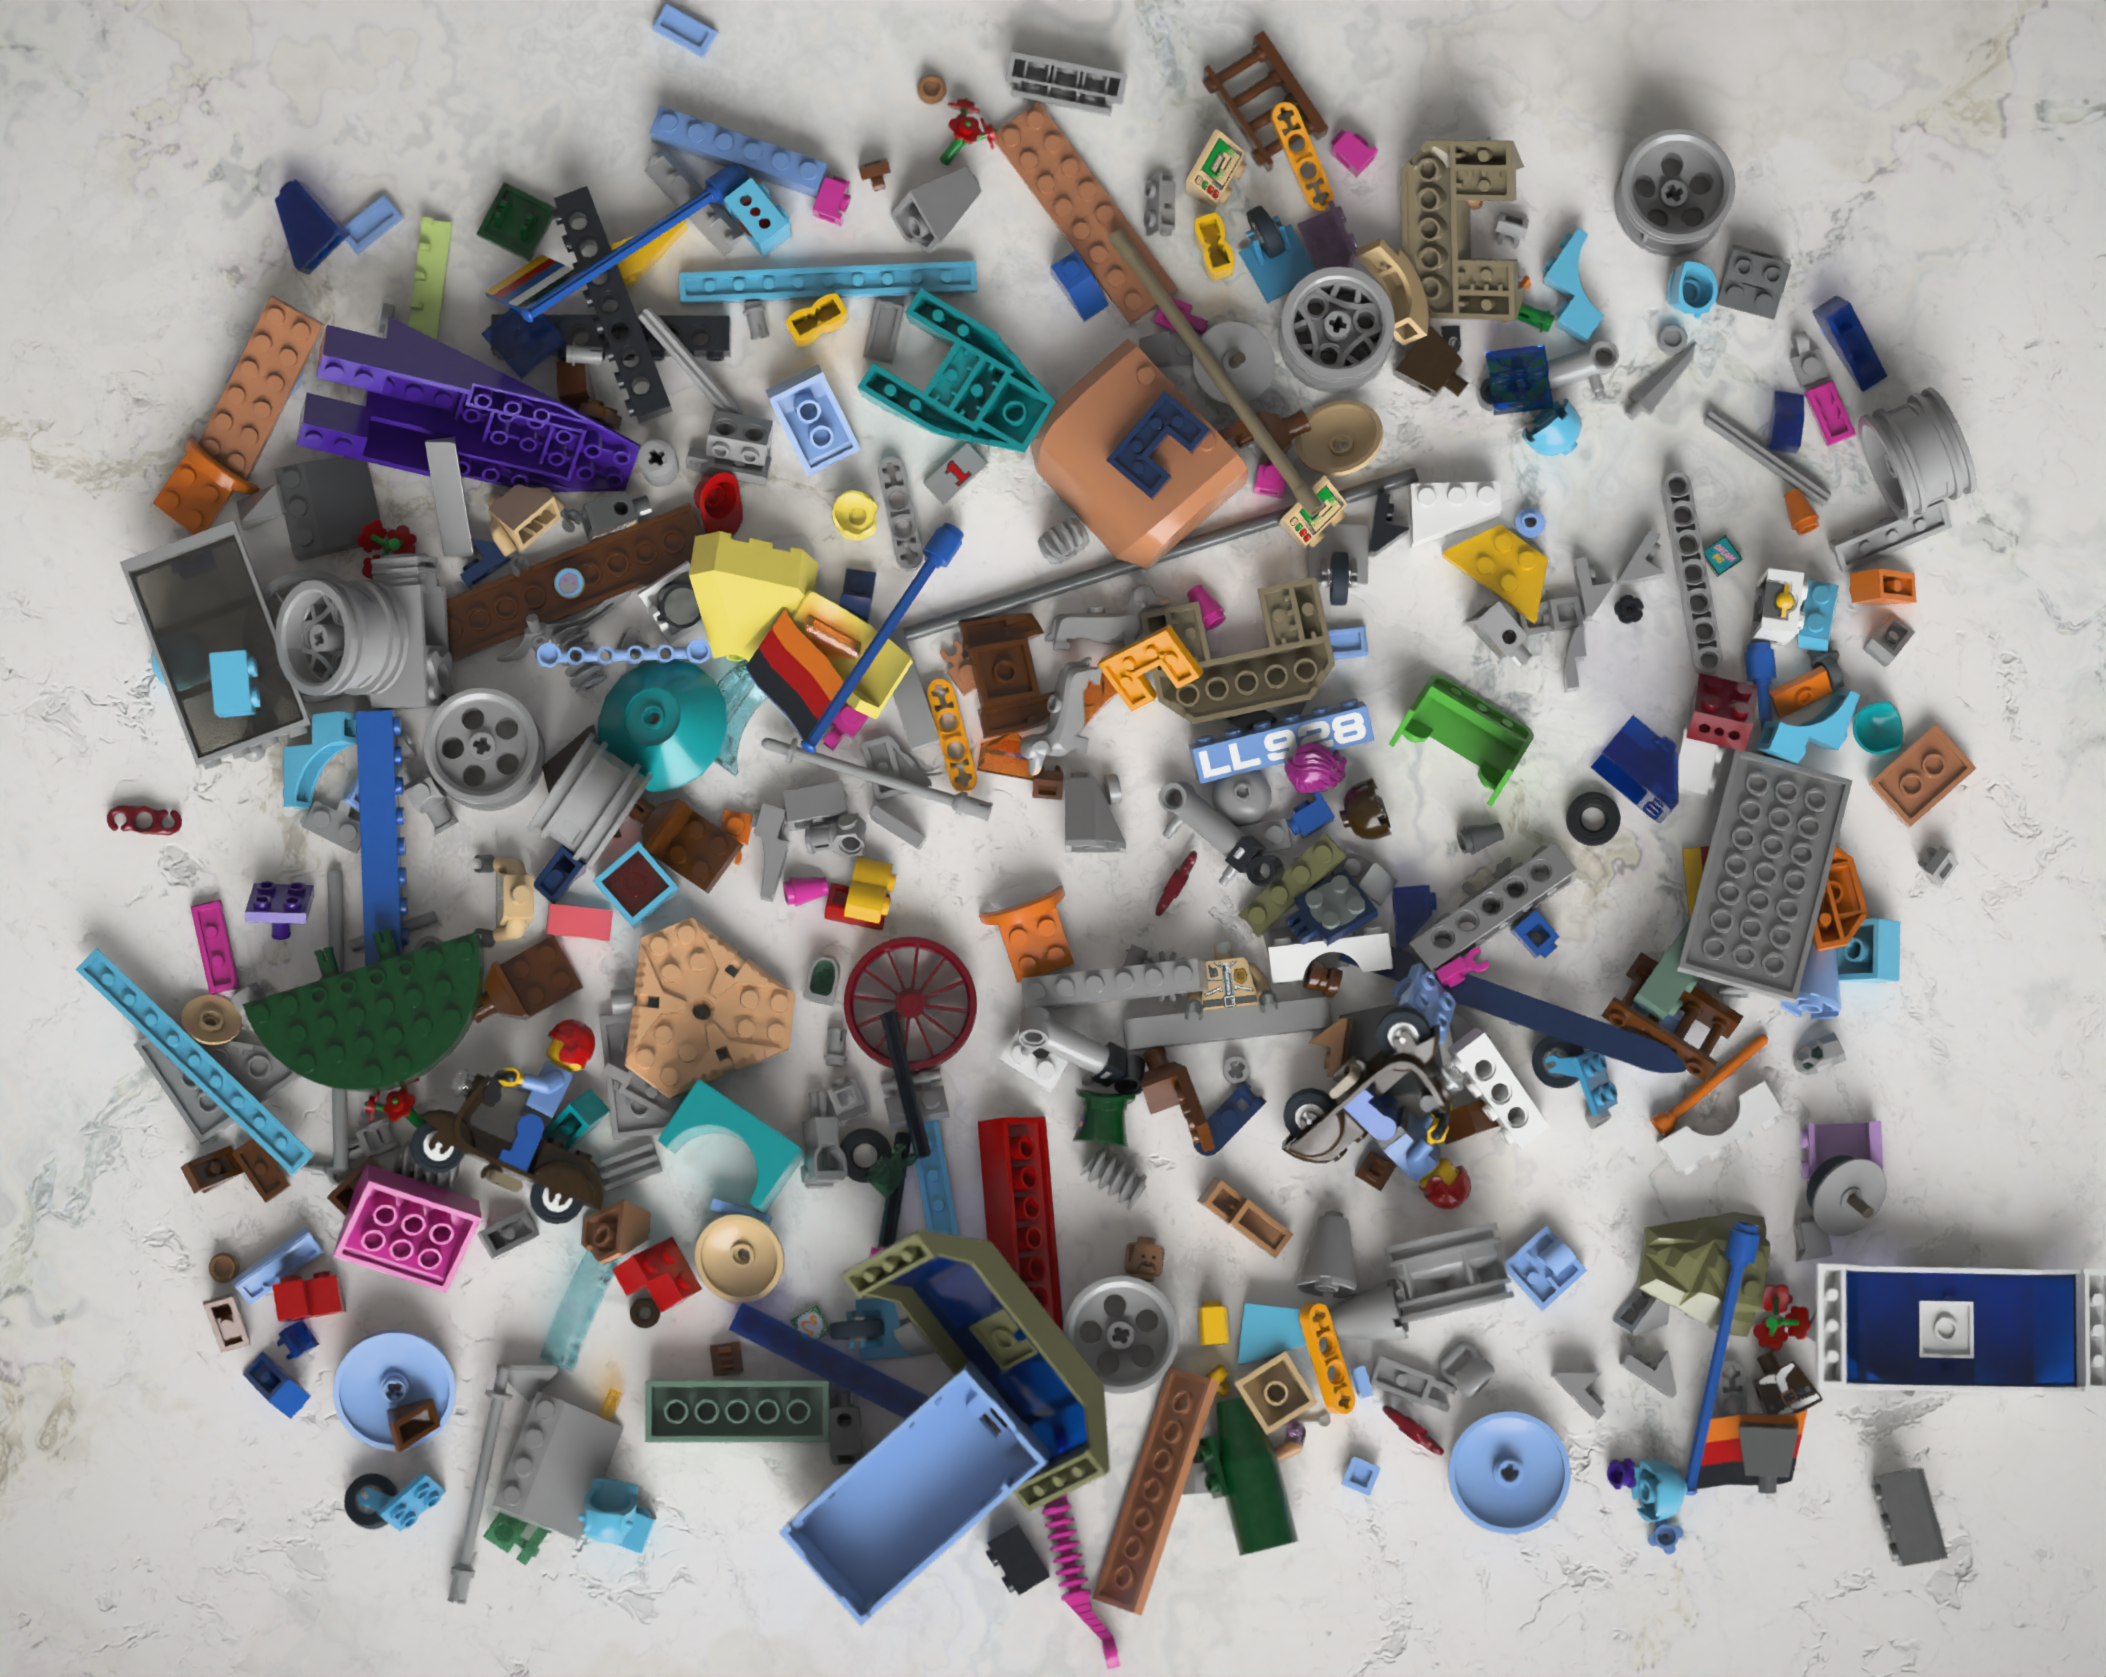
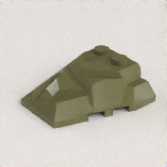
(1688, 1269)

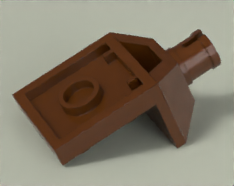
(1281, 430)
(686, 841)
(528, 982)
(1170, 1085)

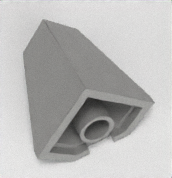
(935, 208)
(1088, 818)

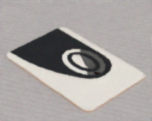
(1453, 337)

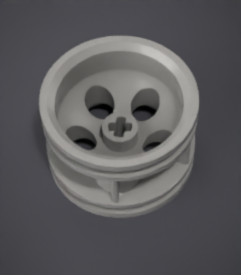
(1698, 158)
(498, 789)
(1450, 1272)
(1138, 1297)

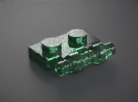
(506, 1532)

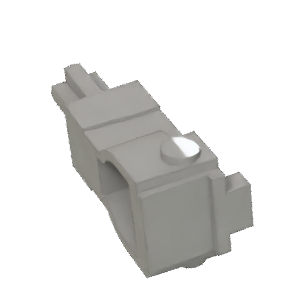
(821, 1134)

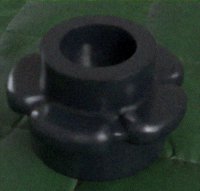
(1625, 616)

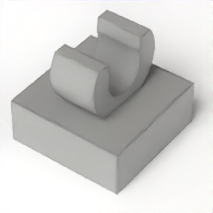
(1512, 226)
(629, 638)
(1939, 866)

